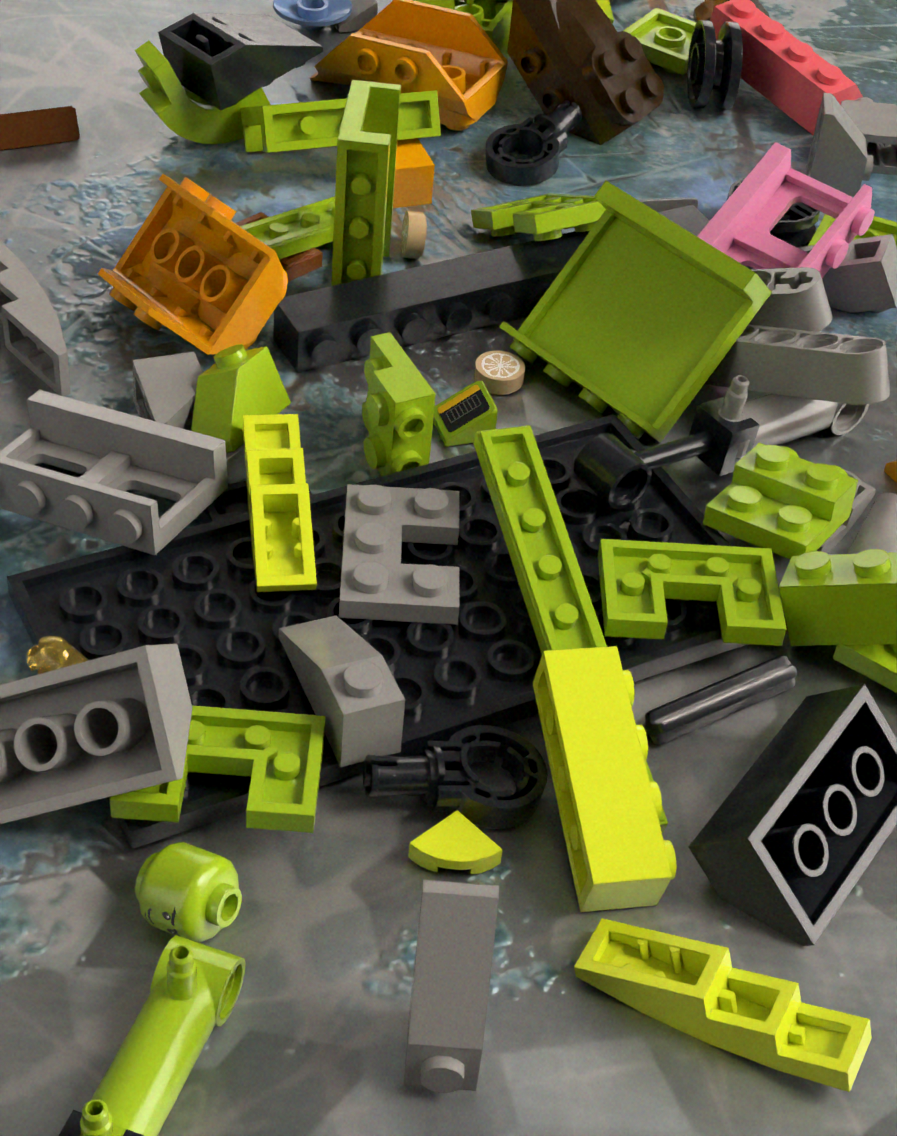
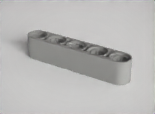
(808, 365)

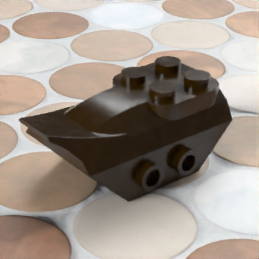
(579, 57)

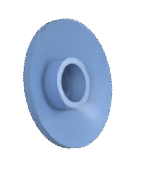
(313, 14)

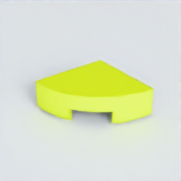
(455, 845)

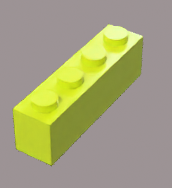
(602, 780)

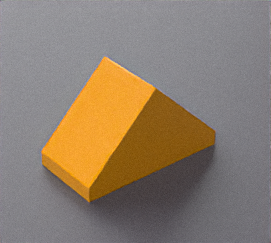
(412, 174)

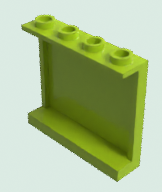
(640, 315)

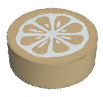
(413, 234)
(500, 372)

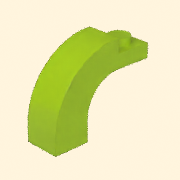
(185, 111)

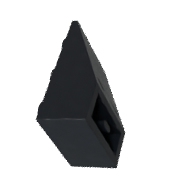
(232, 54)

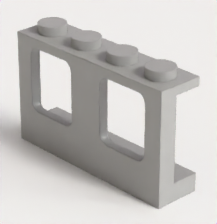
(114, 456)

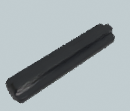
(720, 699)

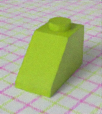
(237, 386)

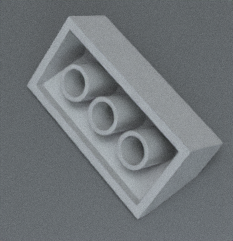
(93, 731)

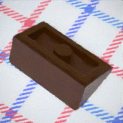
(38, 127)

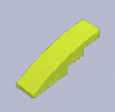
(278, 504)
(730, 1008)

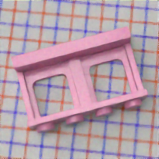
(761, 200)

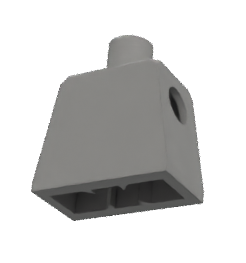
(879, 127)

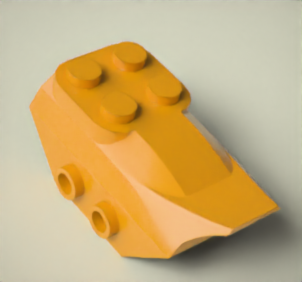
(423, 51)
(198, 271)

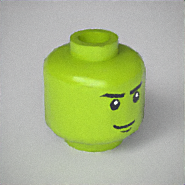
(188, 891)

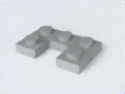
(372, 572)

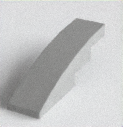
(31, 324)

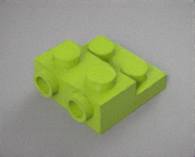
(396, 409)
(782, 501)

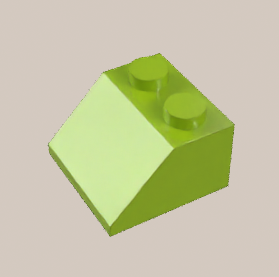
(841, 598)

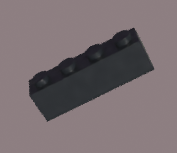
(806, 815)

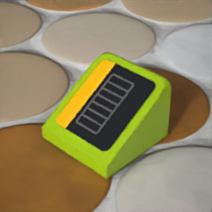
(464, 414)

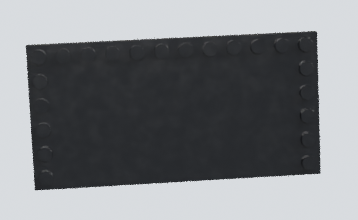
(451, 675)

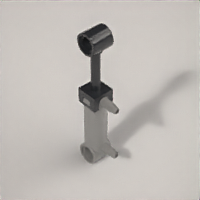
(718, 437)

